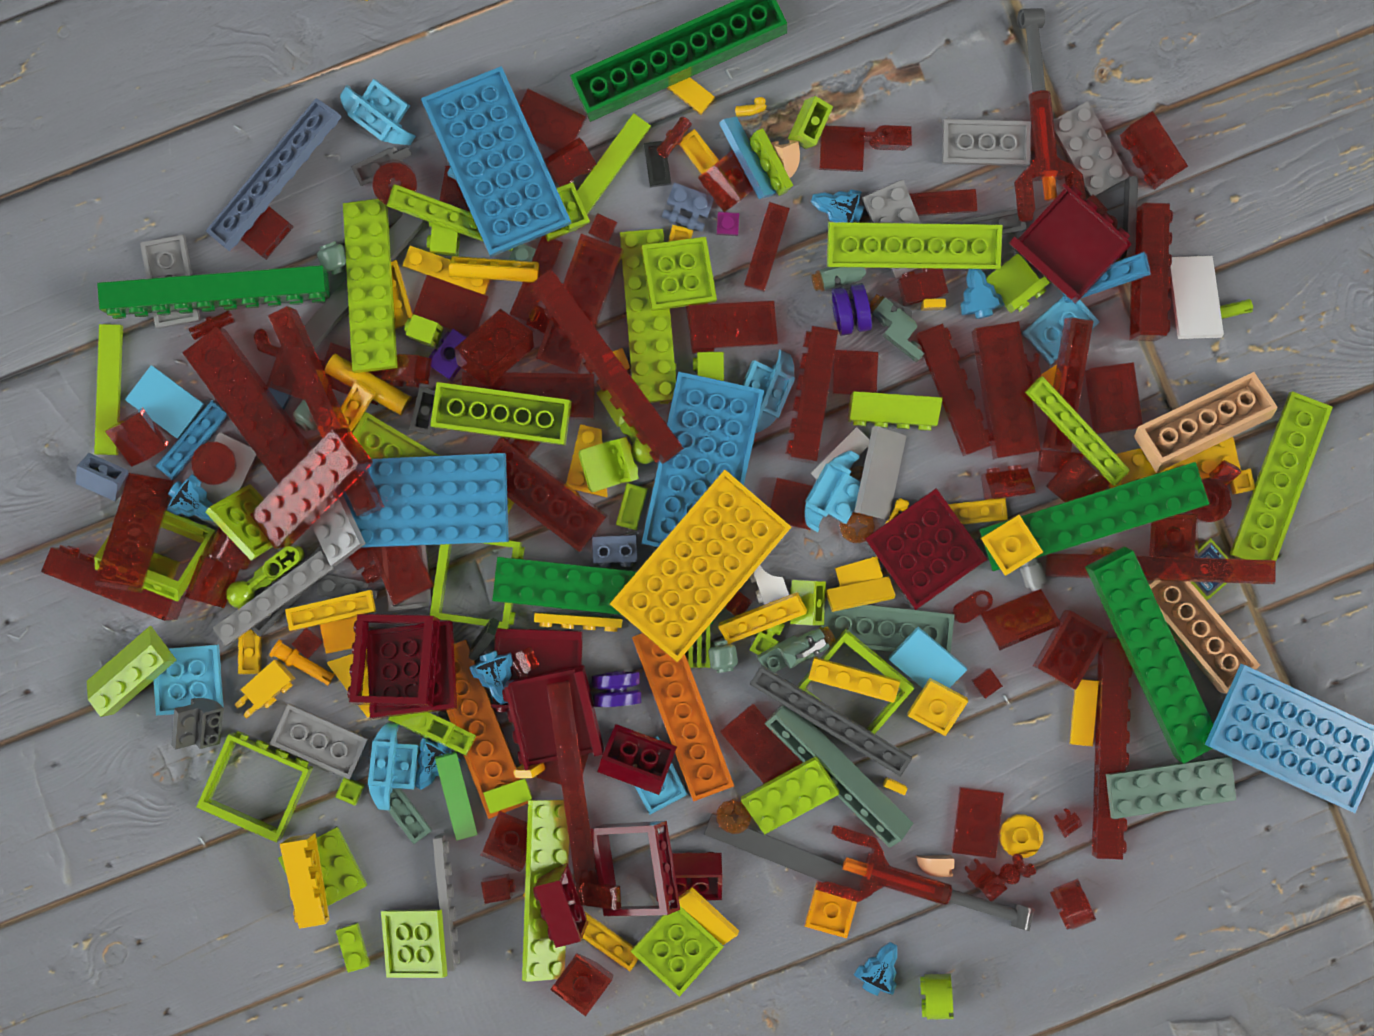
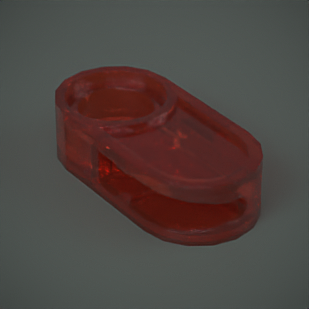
(968, 609)

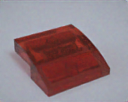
(1077, 480)

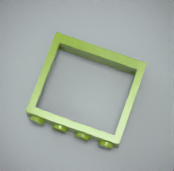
(183, 526)
(440, 585)
(905, 686)
(241, 819)

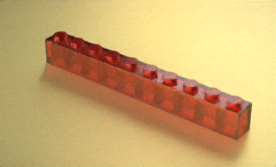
(607, 367)
(320, 397)
(1110, 746)

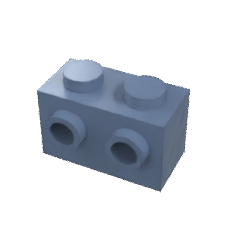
(101, 476)
(615, 549)

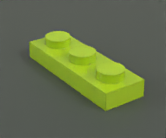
(770, 162)

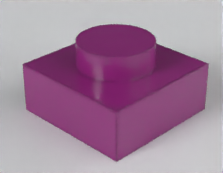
(727, 224)

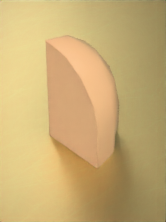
(789, 155)
(936, 865)

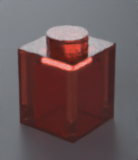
(497, 888)

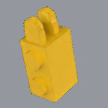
(265, 687)

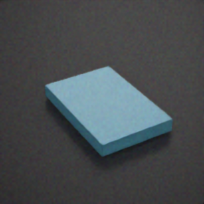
(1047, 330)
(165, 402)
(924, 658)
(671, 791)

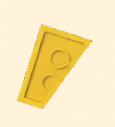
(576, 479)
(341, 669)

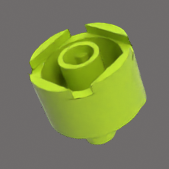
(938, 996)

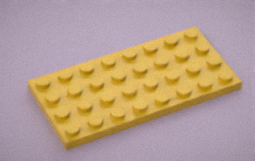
(700, 565)

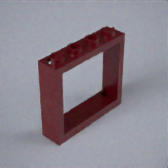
(427, 665)
(661, 861)

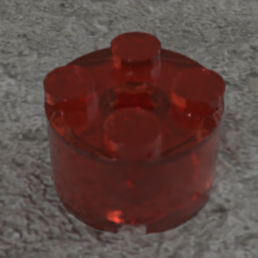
(389, 170)
(1219, 502)
(225, 550)
(1073, 903)

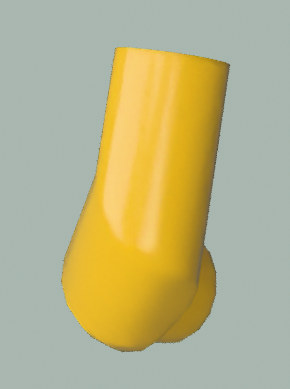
(750, 110)

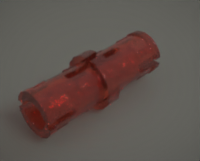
(674, 137)
(205, 327)

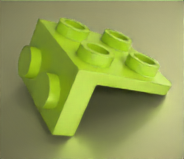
(1017, 283)
(608, 464)

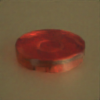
(213, 463)

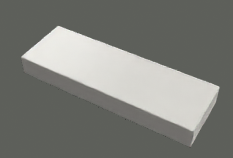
(855, 442)

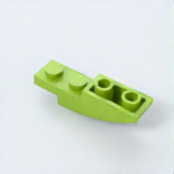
(438, 730)

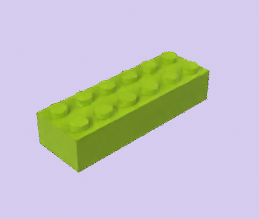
(500, 413)

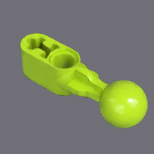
(639, 451)
(242, 592)

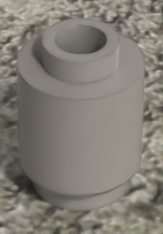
(1033, 574)

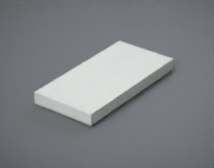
(1195, 297)

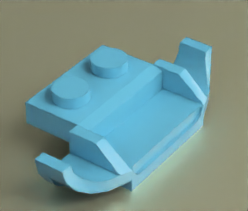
(378, 112)
(776, 386)
(833, 492)
(391, 765)

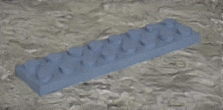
(273, 174)

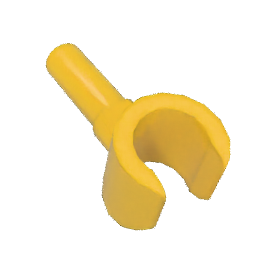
(900, 504)

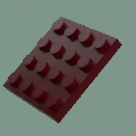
(925, 548)
(395, 668)

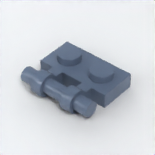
(690, 201)

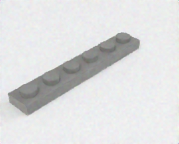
(273, 598)
(445, 893)

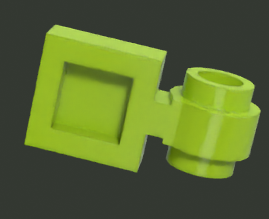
(765, 641)

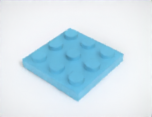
(191, 676)

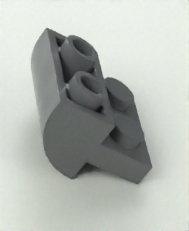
(197, 724)

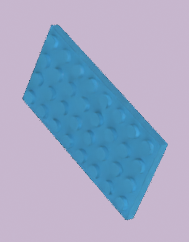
(496, 161)
(717, 432)
(437, 501)
(1295, 738)

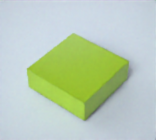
(350, 791)

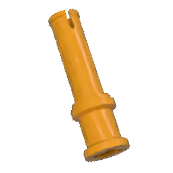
(292, 657)

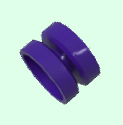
(855, 308)
(616, 689)

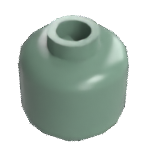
(332, 257)
(304, 418)
(723, 656)

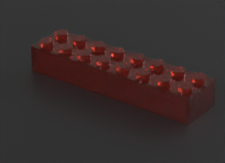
(248, 402)

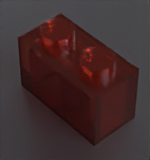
(570, 162)
(267, 233)
(921, 286)
(411, 370)

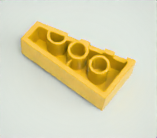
(305, 880)

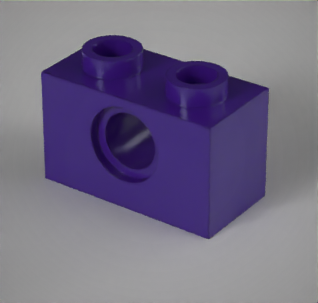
(439, 362)

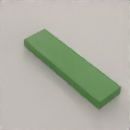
(456, 795)

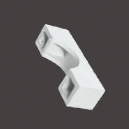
(769, 587)

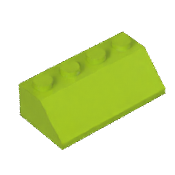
(894, 410)
(128, 673)

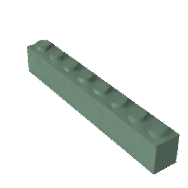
(854, 787)

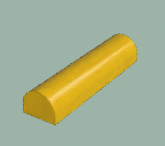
(493, 269)
(386, 394)

